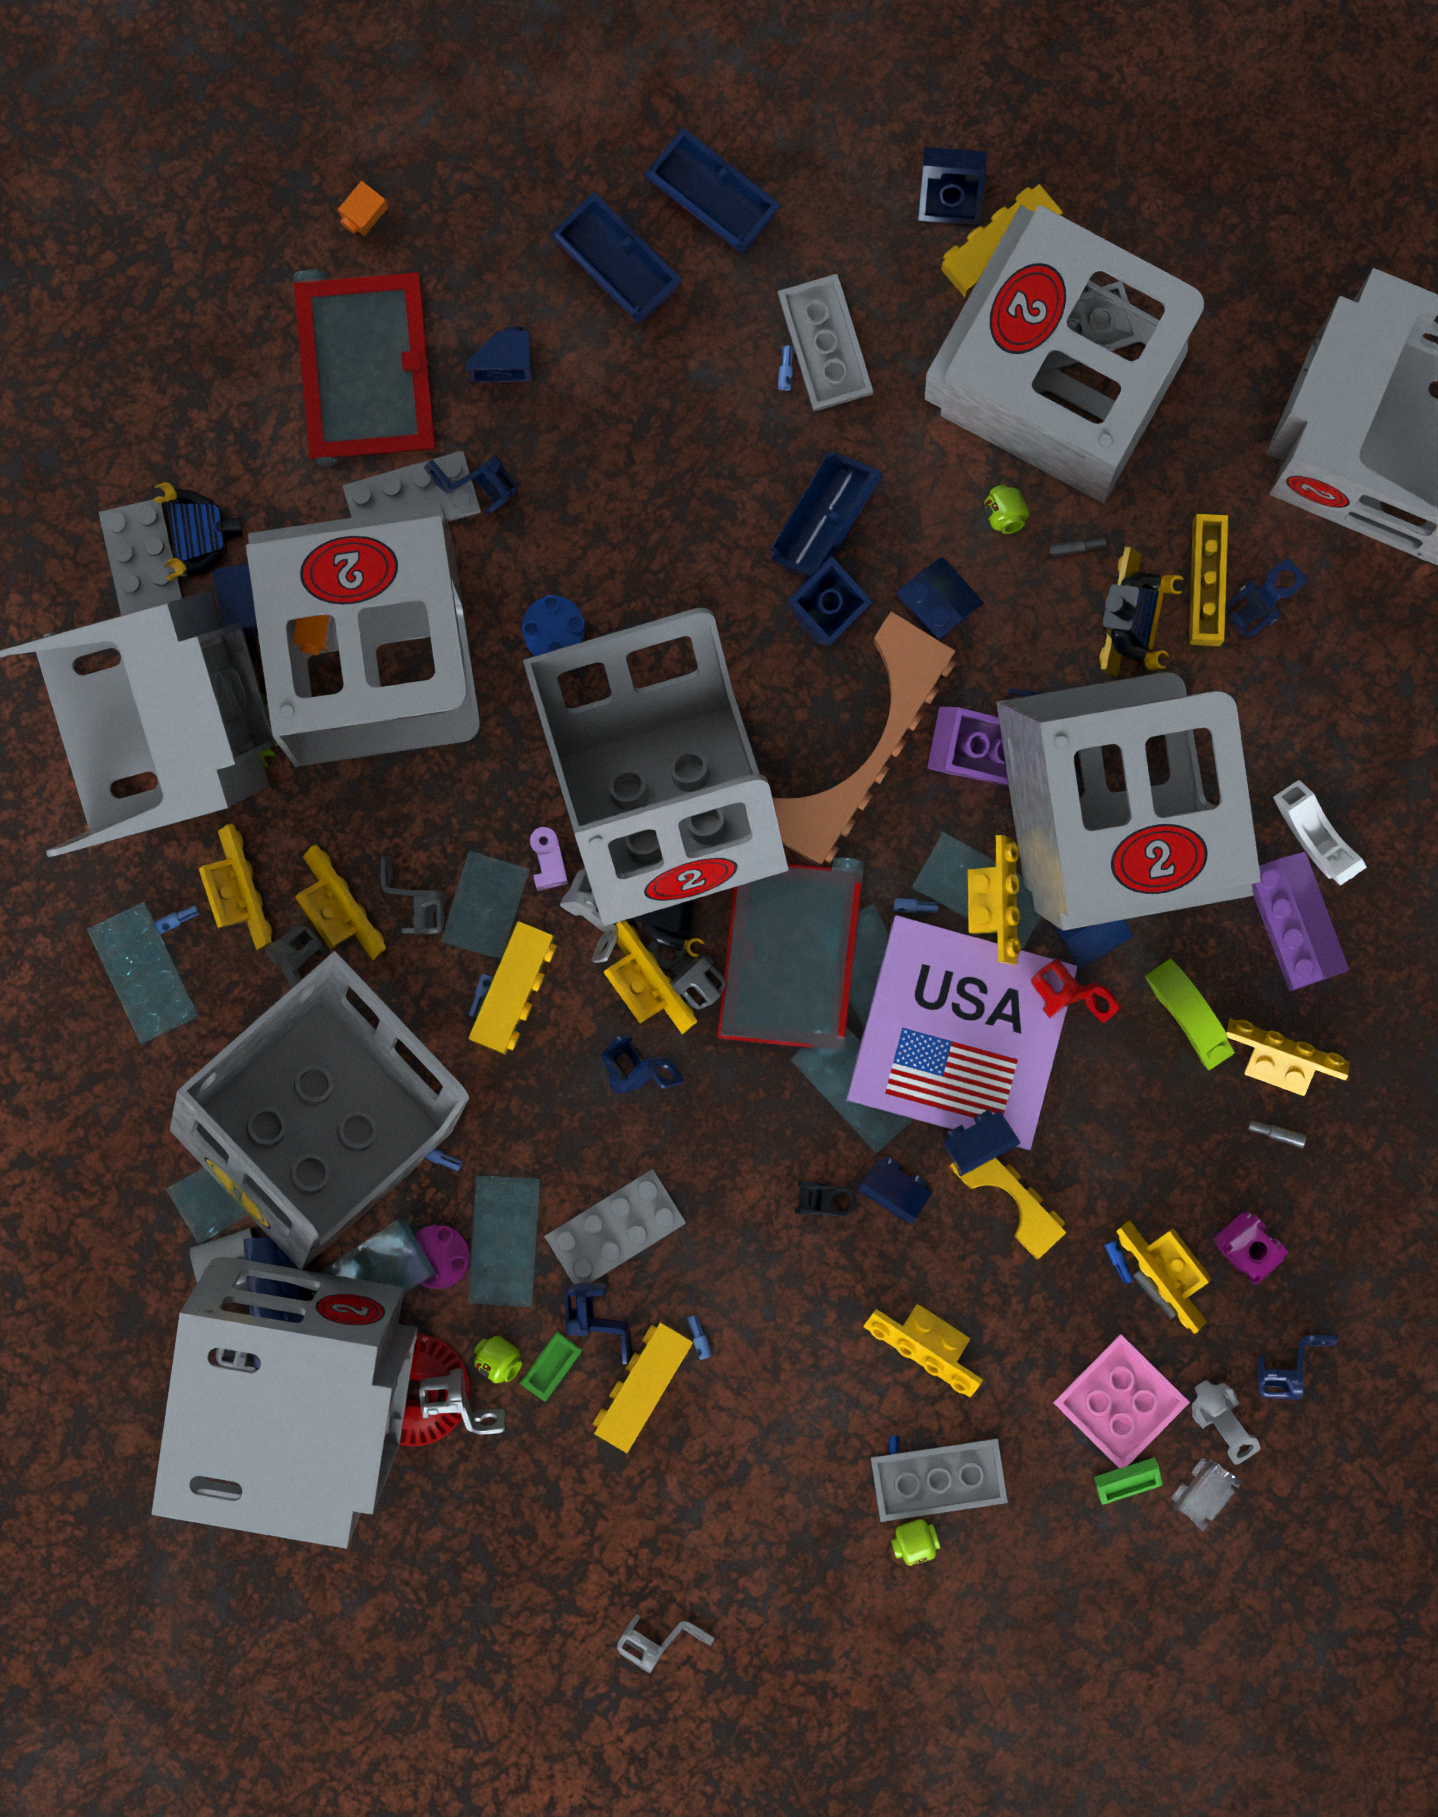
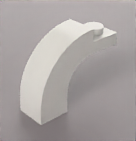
(1316, 833)

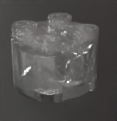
(1206, 1493)

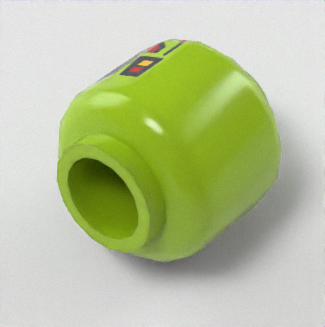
(1006, 509)
(497, 1359)
(915, 1542)

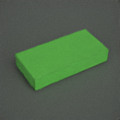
(551, 1366)
(1128, 1481)

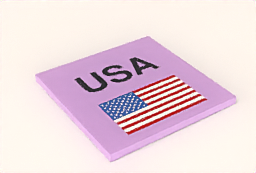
(956, 1032)

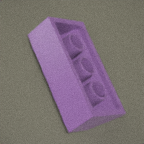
(1298, 922)

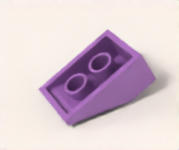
(968, 746)

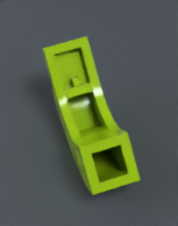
(1191, 1012)

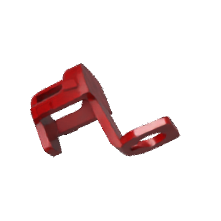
(1071, 993)

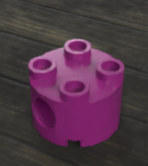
(1235, 1244)
(447, 1254)

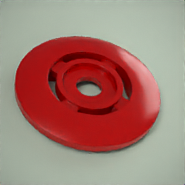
(430, 1360)

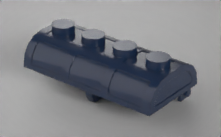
(712, 190)
(616, 258)
(824, 514)
(267, 1251)

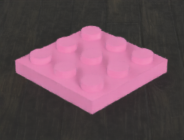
(1121, 1402)

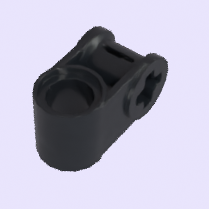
(822, 1200)

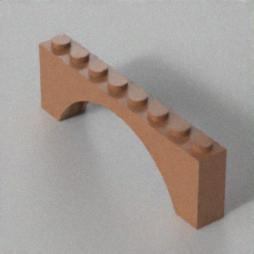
(913, 668)

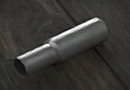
(1075, 547)
(1279, 1133)
(1152, 1290)

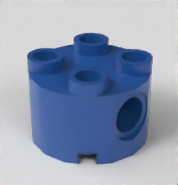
(552, 625)

